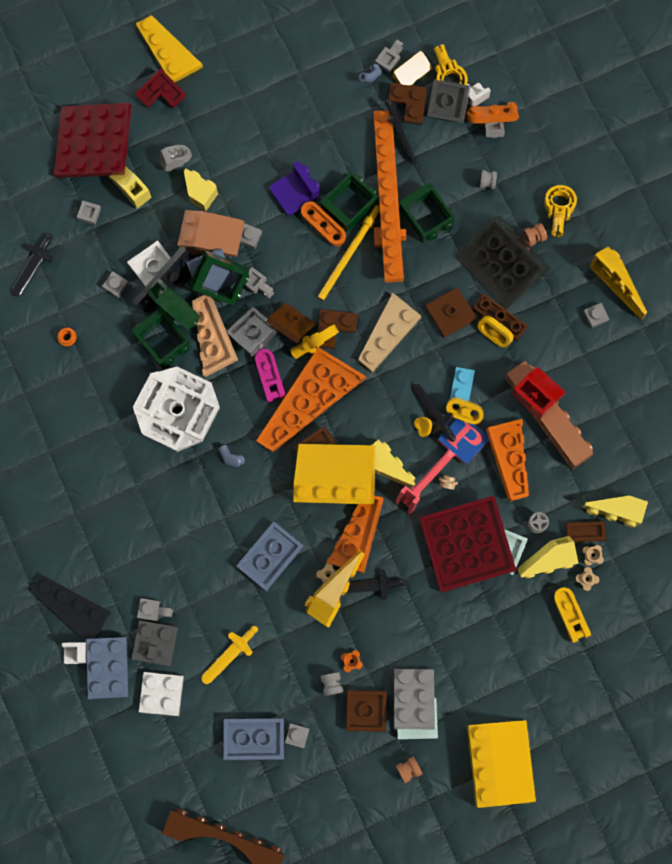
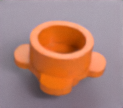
(355, 657)

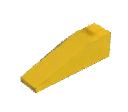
(614, 274)
(326, 599)

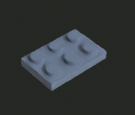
(270, 556)
(107, 668)
(253, 739)

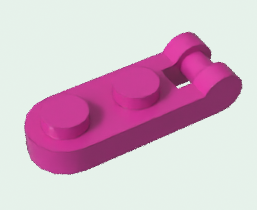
(269, 374)

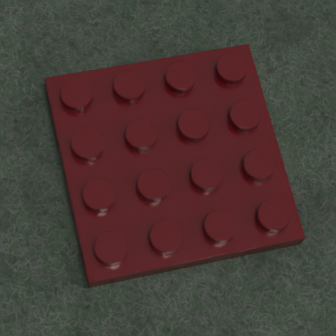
(92, 140)
(468, 544)

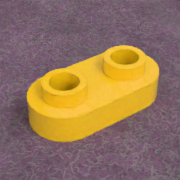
(495, 331)
(463, 412)

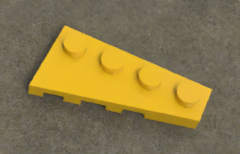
(168, 51)

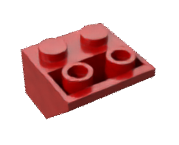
(538, 392)

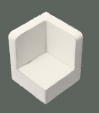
(477, 95)
(75, 653)

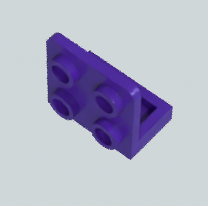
(295, 189)

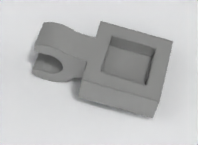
(389, 57)
(257, 282)
(151, 610)

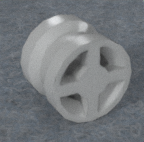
(488, 179)
(540, 520)

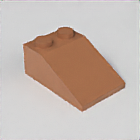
(210, 232)

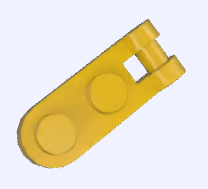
(571, 614)

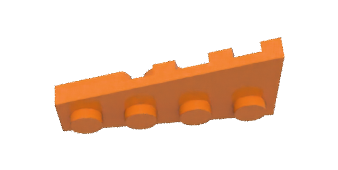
(509, 454)
(358, 534)

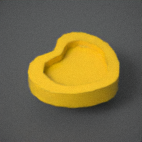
(423, 425)

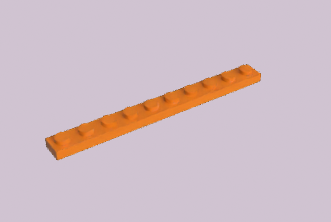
(388, 197)

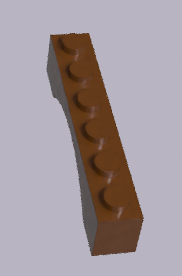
(183, 827)

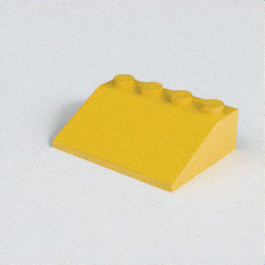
(335, 474)
(501, 764)

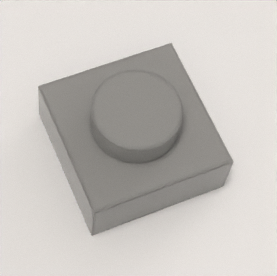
(494, 129)
(89, 212)
(115, 284)
(596, 315)
(297, 735)

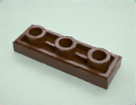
(487, 307)

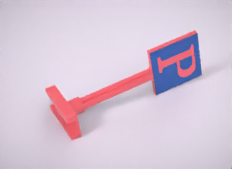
(468, 443)

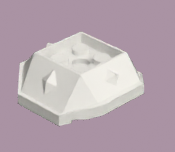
(166, 391)

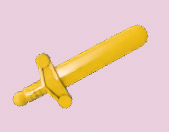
(239, 644)

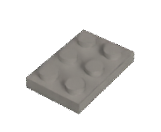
(414, 699)

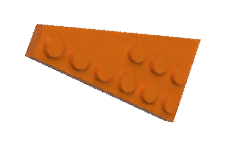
(314, 391)

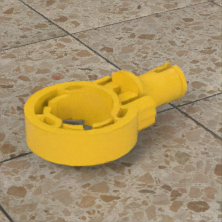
(445, 62)
(559, 211)
(316, 340)

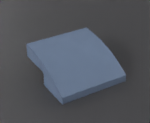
(218, 276)

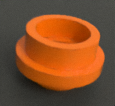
(66, 331)

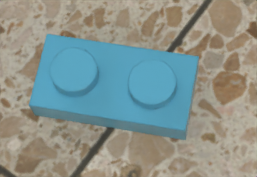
(462, 384)

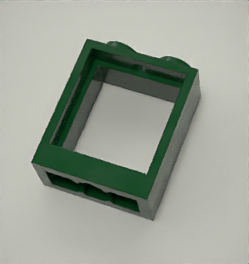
(417, 197)
(339, 217)
(203, 269)
(173, 304)
(151, 323)

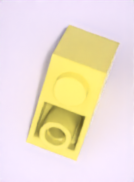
(200, 191)

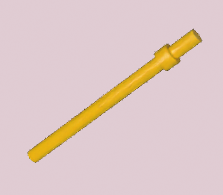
(368, 222)

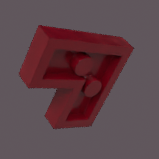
(160, 85)

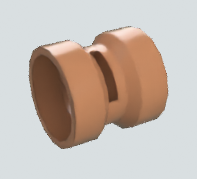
(535, 234)
(409, 770)

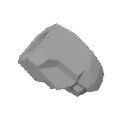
(174, 157)

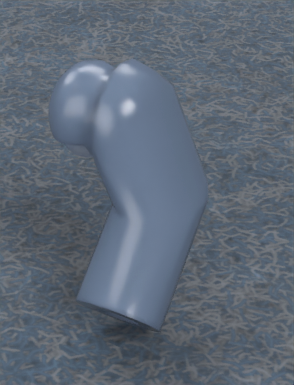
(370, 77)
(230, 459)

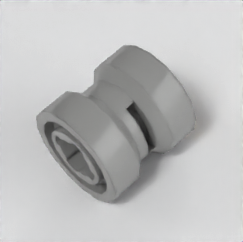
(331, 684)

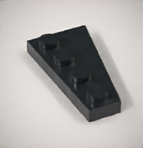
(173, 273)
(76, 611)

